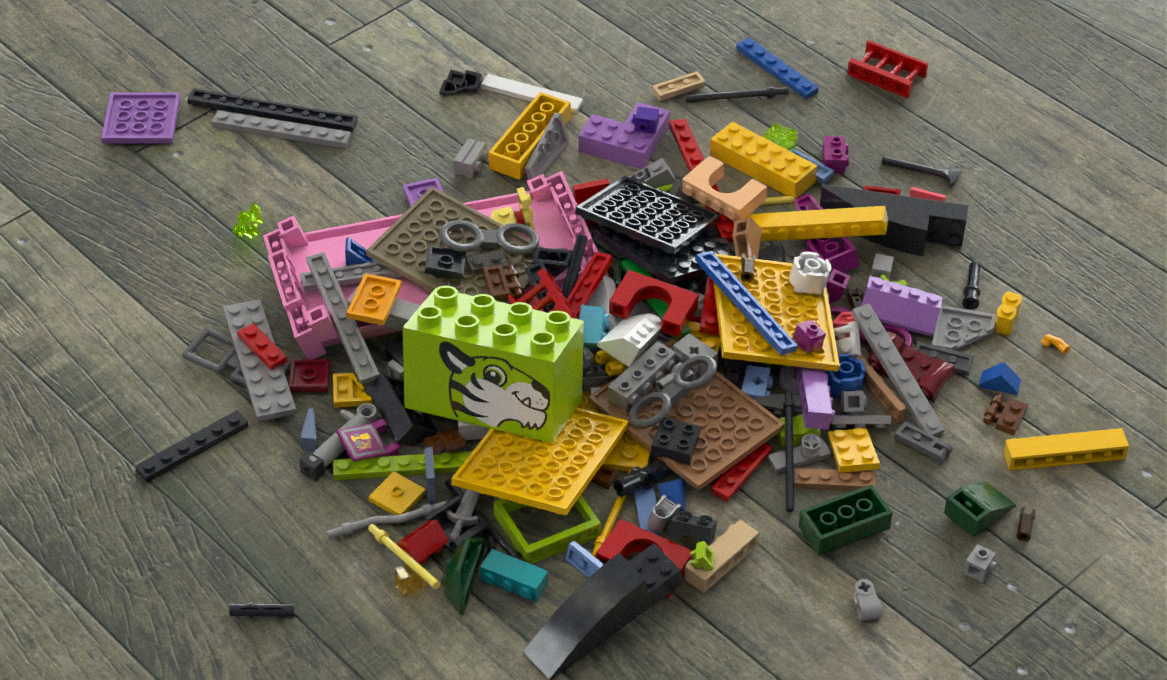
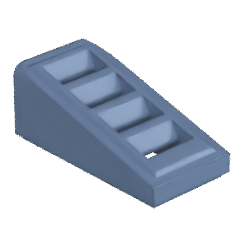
(308, 434)

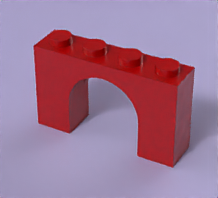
(639, 287)
(628, 539)

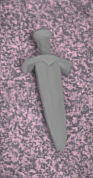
(464, 513)

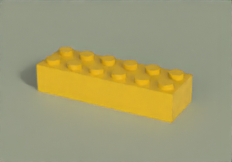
(520, 140)
(763, 160)

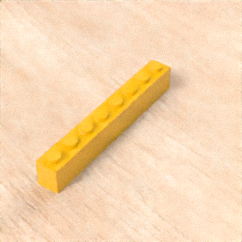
(822, 223)

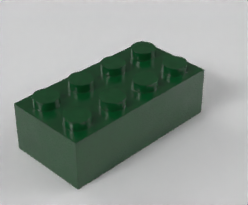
(845, 519)

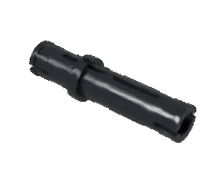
(252, 610)

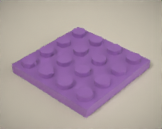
(141, 118)

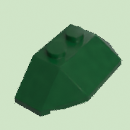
(462, 572)

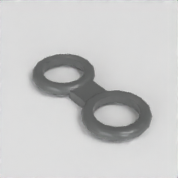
(489, 238)
(672, 392)

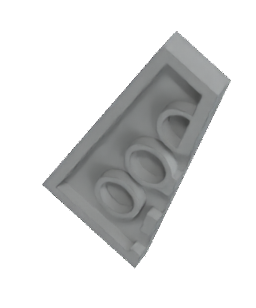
(548, 148)

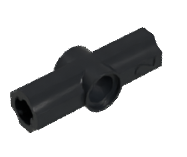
(641, 478)

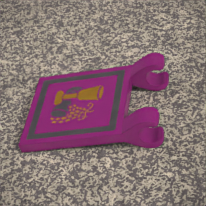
(364, 442)

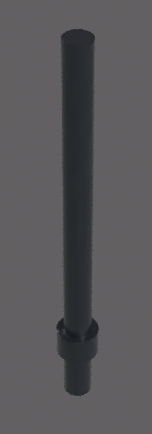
(769, 92)

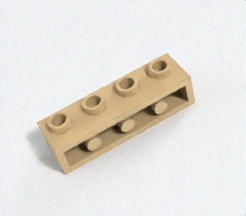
(728, 552)

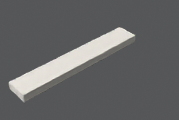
(525, 91)

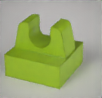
(703, 557)

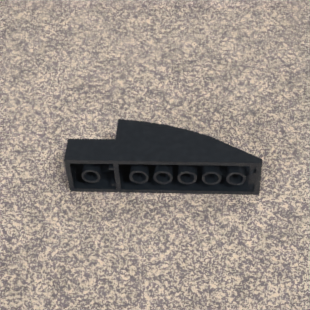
(909, 218)
(601, 608)

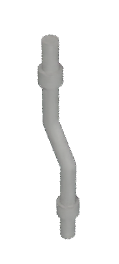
(348, 528)

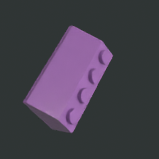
(902, 305)

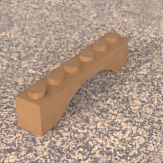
(746, 237)

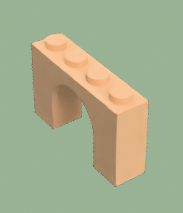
(733, 205)

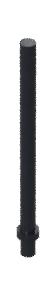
(789, 406)
(493, 531)

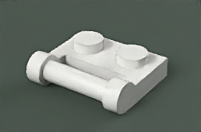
(851, 344)

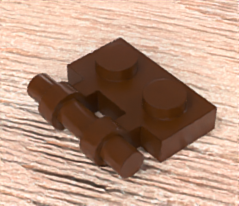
(496, 282)
(1011, 416)
(446, 439)

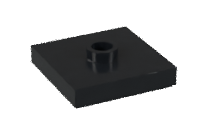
(445, 262)

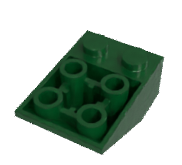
(977, 506)

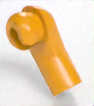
(1057, 342)

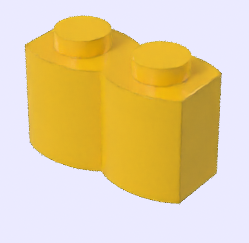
(1007, 313)

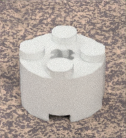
(809, 273)

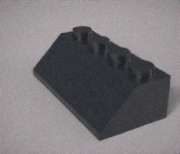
(407, 425)

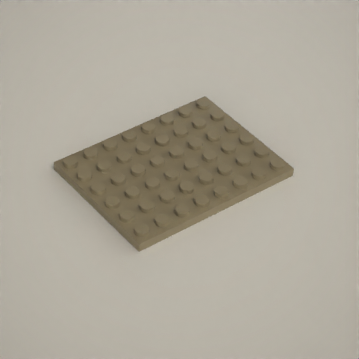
(407, 243)

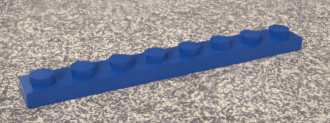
(746, 303)

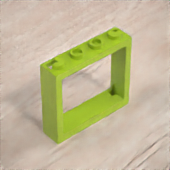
(553, 544)

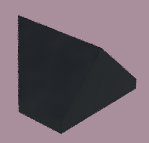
(553, 259)

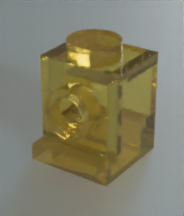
(407, 579)

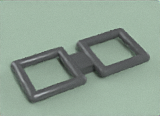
(229, 361)

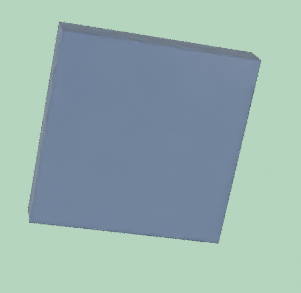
(430, 475)

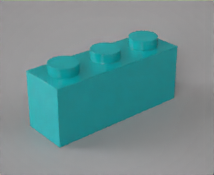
(514, 575)

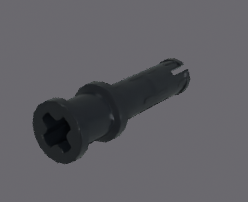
(972, 290)

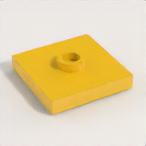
(397, 494)

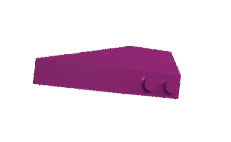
(836, 250)

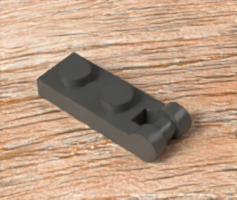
(923, 442)

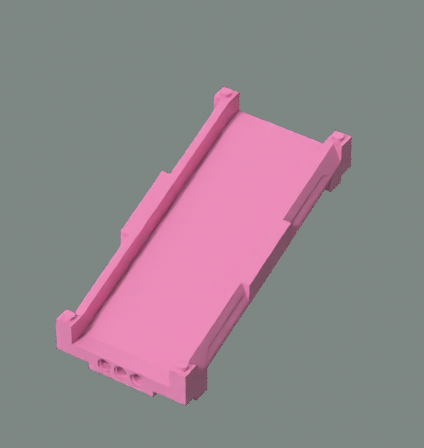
(308, 315)

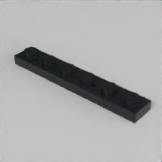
(191, 446)

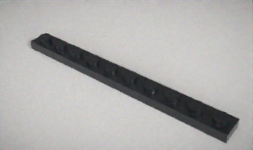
(273, 110)

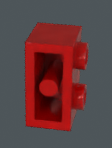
(424, 541)

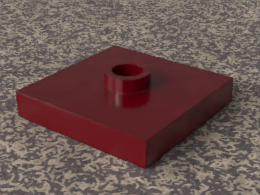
(309, 375)

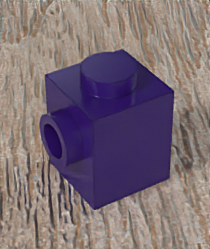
(646, 120)

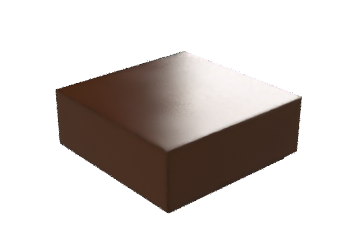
(605, 477)

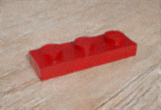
(262, 346)

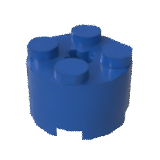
(848, 377)

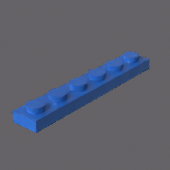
(777, 68)

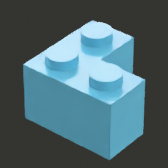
(595, 325)

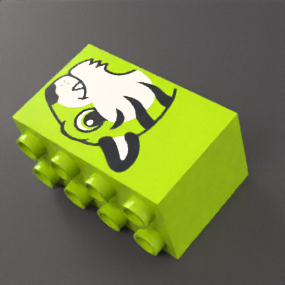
(493, 363)

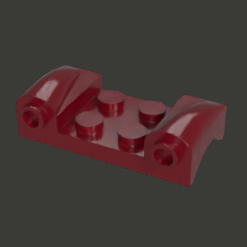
(927, 371)

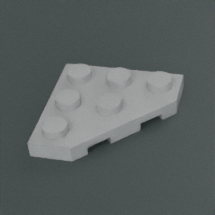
(961, 327)

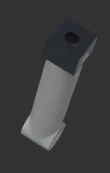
(314, 463)

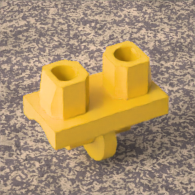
(613, 365)

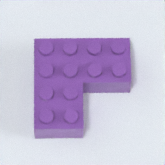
(620, 141)

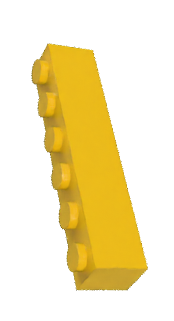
(1065, 449)

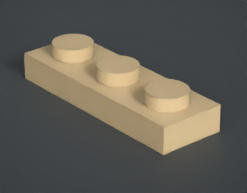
(678, 86)

